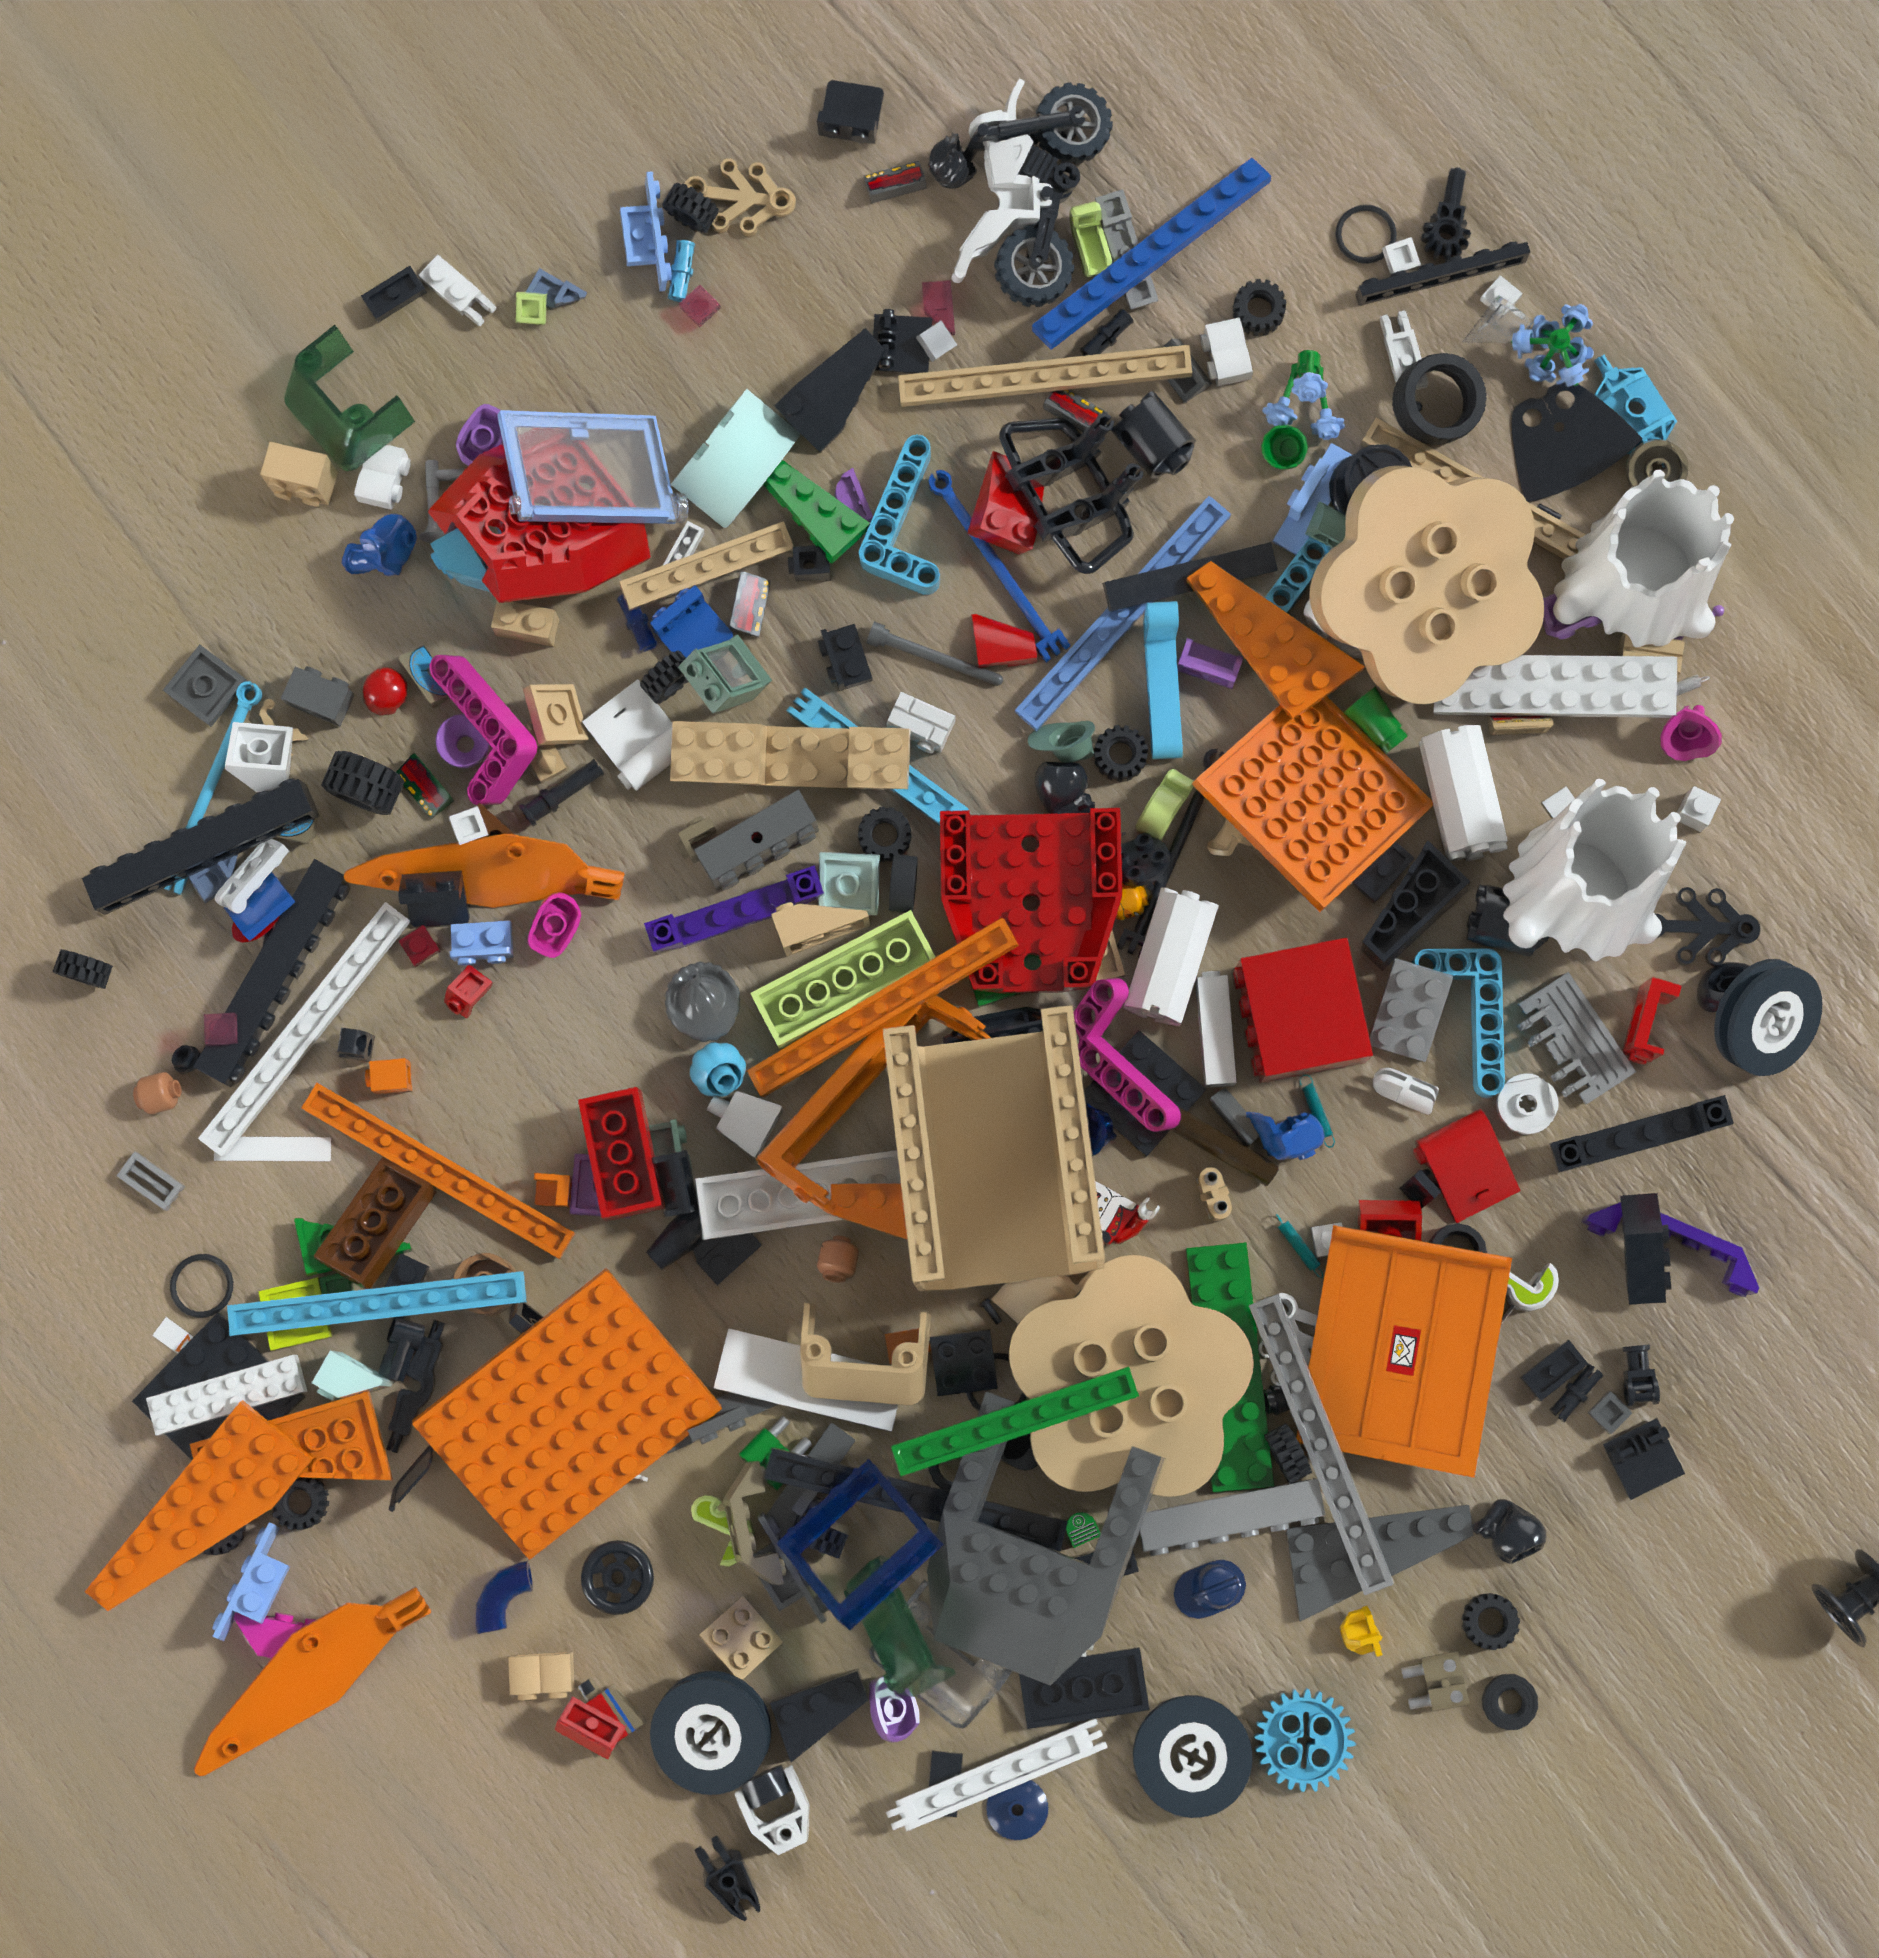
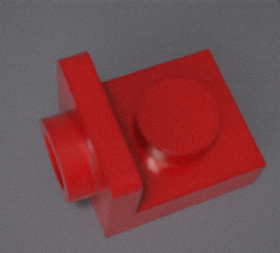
(466, 991)

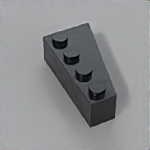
(1415, 905)

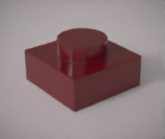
(419, 946)

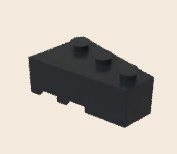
(816, 1710)

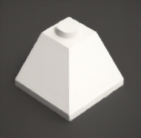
(259, 755)

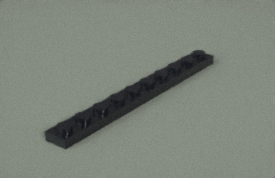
(926, 1500)

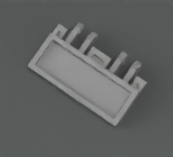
(1577, 1037)

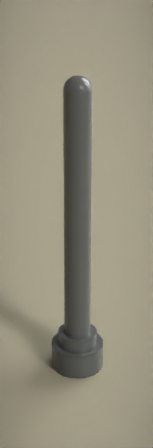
(880, 636)

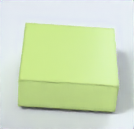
(531, 308)

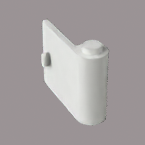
(633, 735)

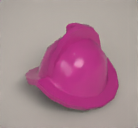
(1690, 735)

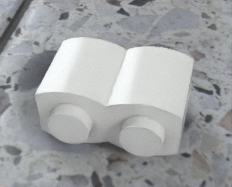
(1227, 352)
(381, 477)

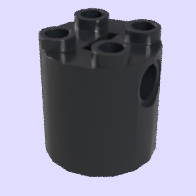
(1155, 437)
(1488, 924)

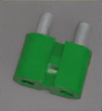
(760, 1446)

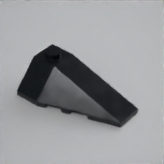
(828, 394)

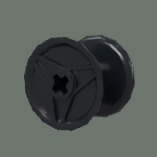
(1357, 467)
(1854, 1601)

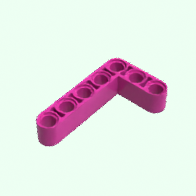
(508, 737)
(1113, 1062)

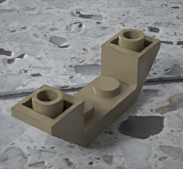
(747, 1483)

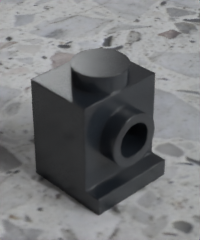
(807, 554)

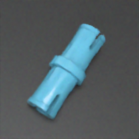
(681, 270)

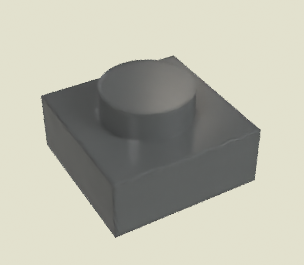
(1609, 1412)

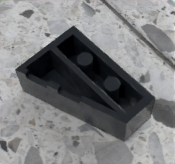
(1645, 1249)

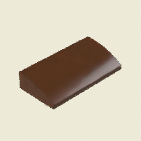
(375, 1223)

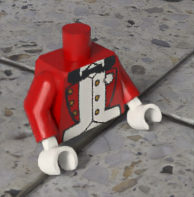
(1120, 1216)

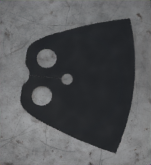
(1588, 445)

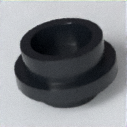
(185, 1058)

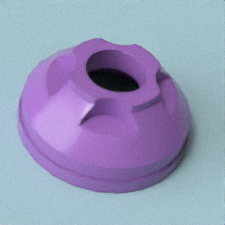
(447, 739)

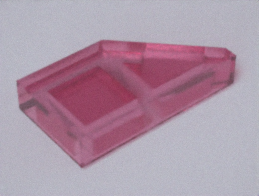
(939, 303)

